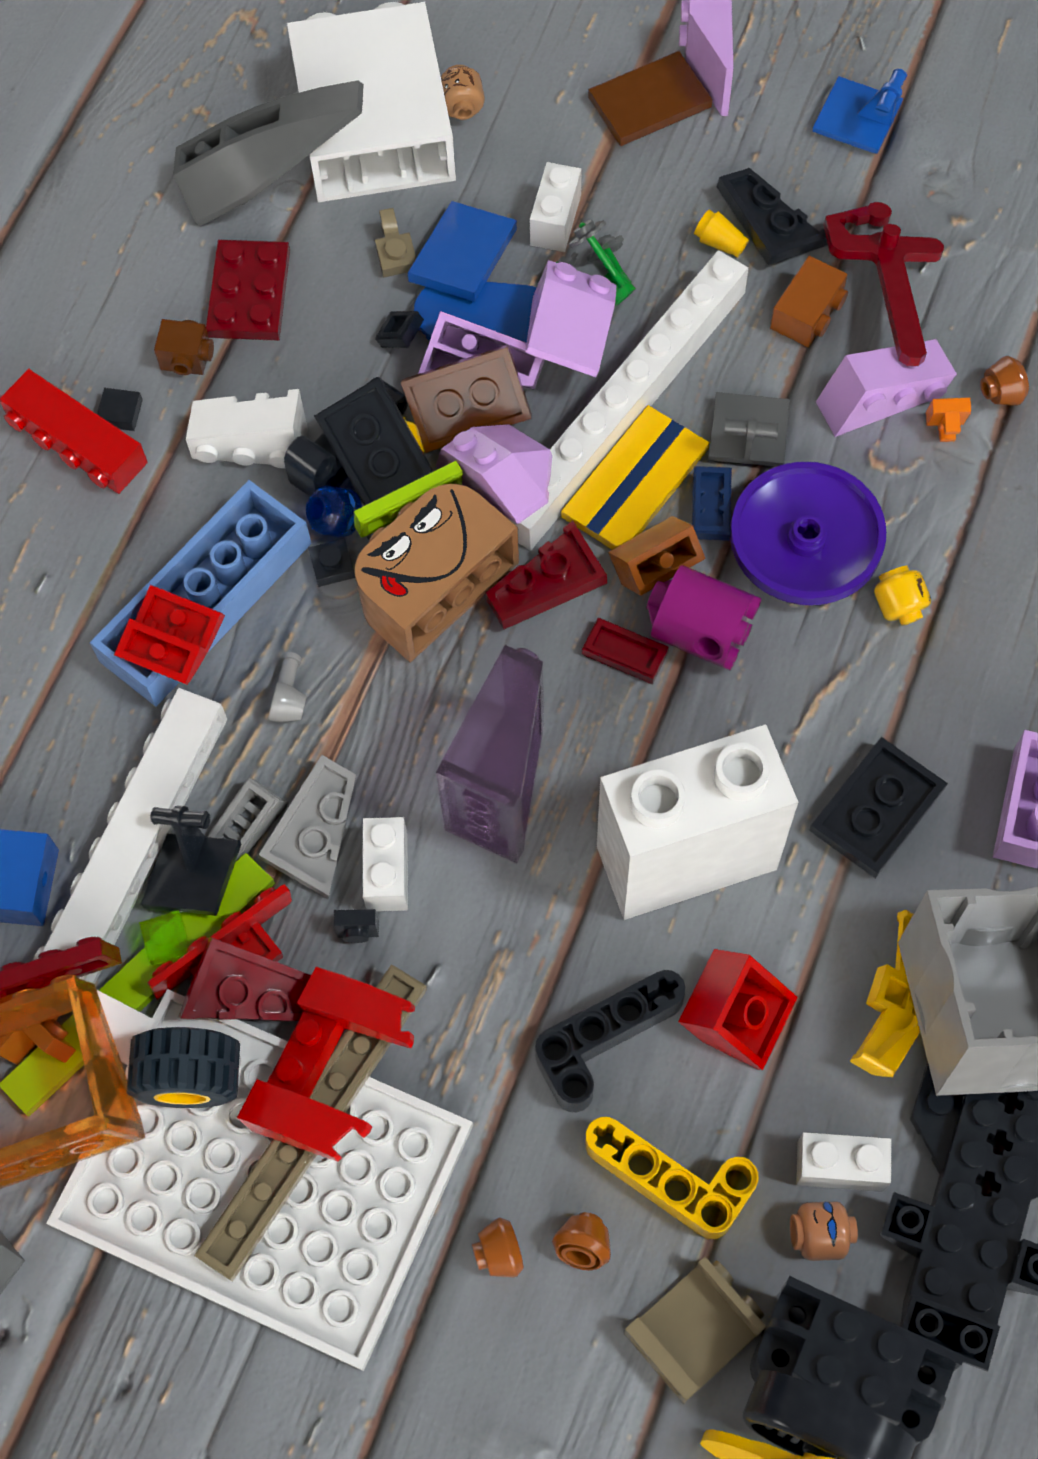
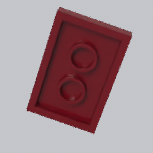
(248, 290)

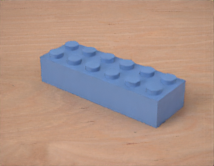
(219, 568)

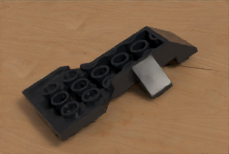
(964, 1240)

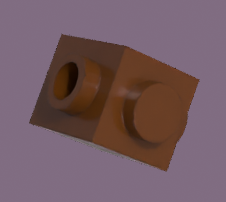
(183, 347)

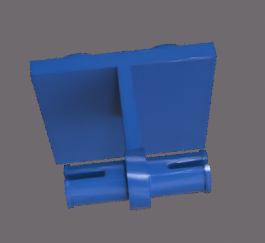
(861, 113)

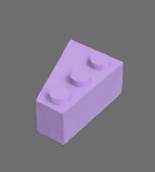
(878, 386)

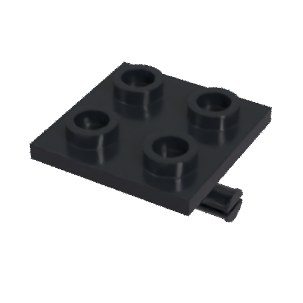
(190, 867)

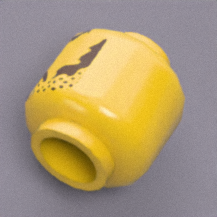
(902, 595)

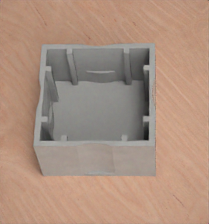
(976, 988)

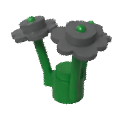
(602, 250)

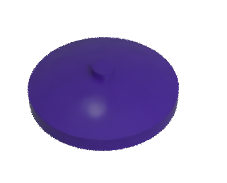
(808, 533)

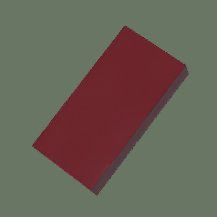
(625, 650)

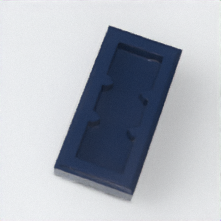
(712, 502)

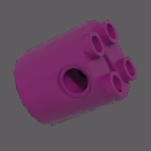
(702, 616)

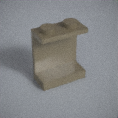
(696, 1329)

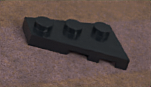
(768, 221)

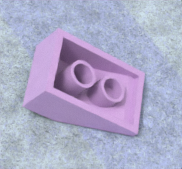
(709, 46)
(570, 317)

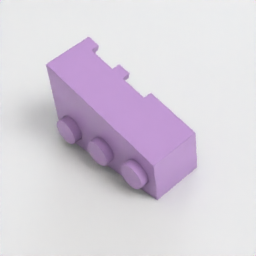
(459, 339)

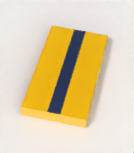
(635, 479)

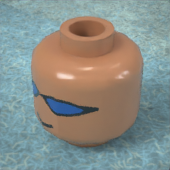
(823, 1231)

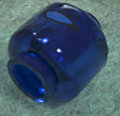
(332, 511)

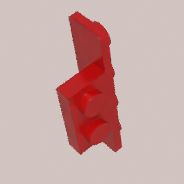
(239, 930)

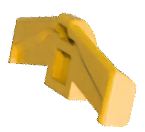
(897, 1024)

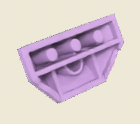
(502, 468)

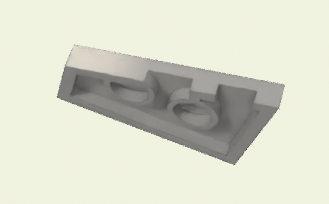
(312, 828)

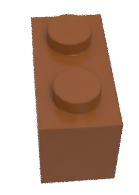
(809, 301)
(656, 555)

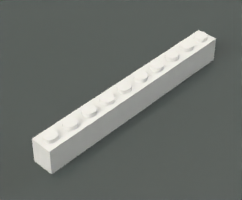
(636, 386)

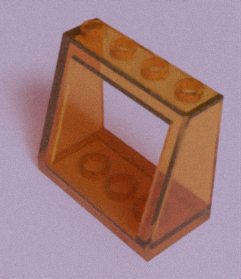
(116, 1113)

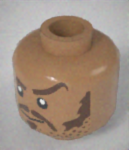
(462, 91)

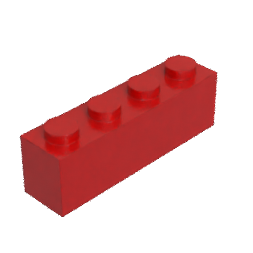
(73, 432)

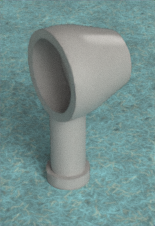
(287, 701)

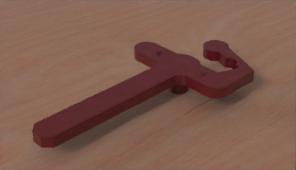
(889, 254)

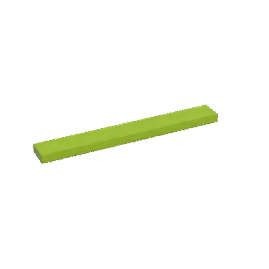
(43, 1075)

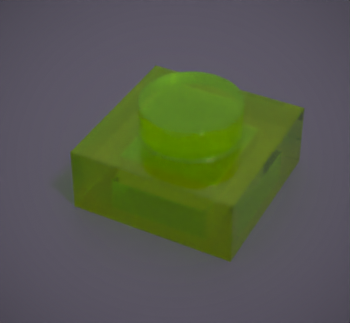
(164, 937)

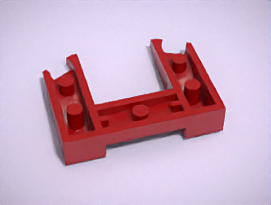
(283, 1103)

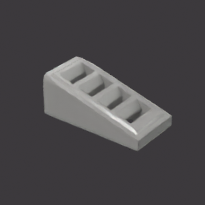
(243, 801)

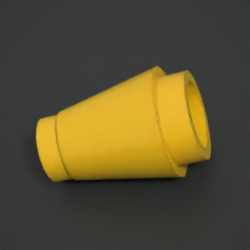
(720, 234)

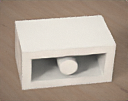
(555, 207)
(385, 864)
(843, 1162)

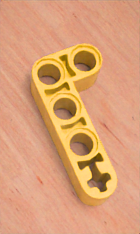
(665, 1170)

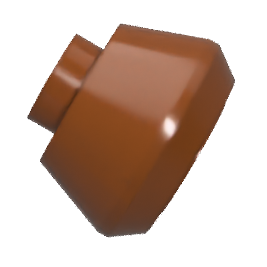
(1005, 382)
(583, 1242)
(498, 1250)

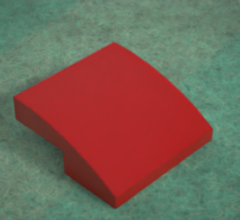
(169, 635)

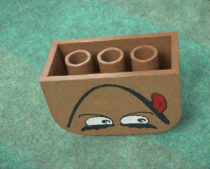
(433, 565)

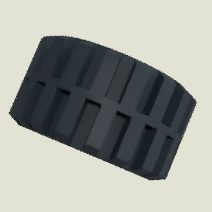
(183, 1067)

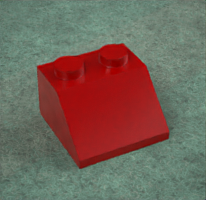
(738, 1007)

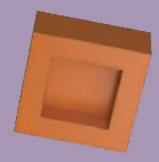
(948, 416)

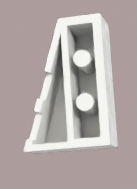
(245, 430)

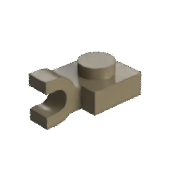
(394, 250)

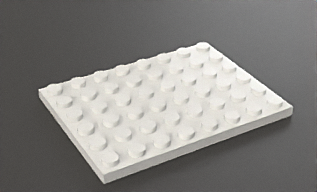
(337, 1243)

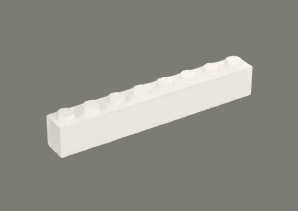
(131, 842)

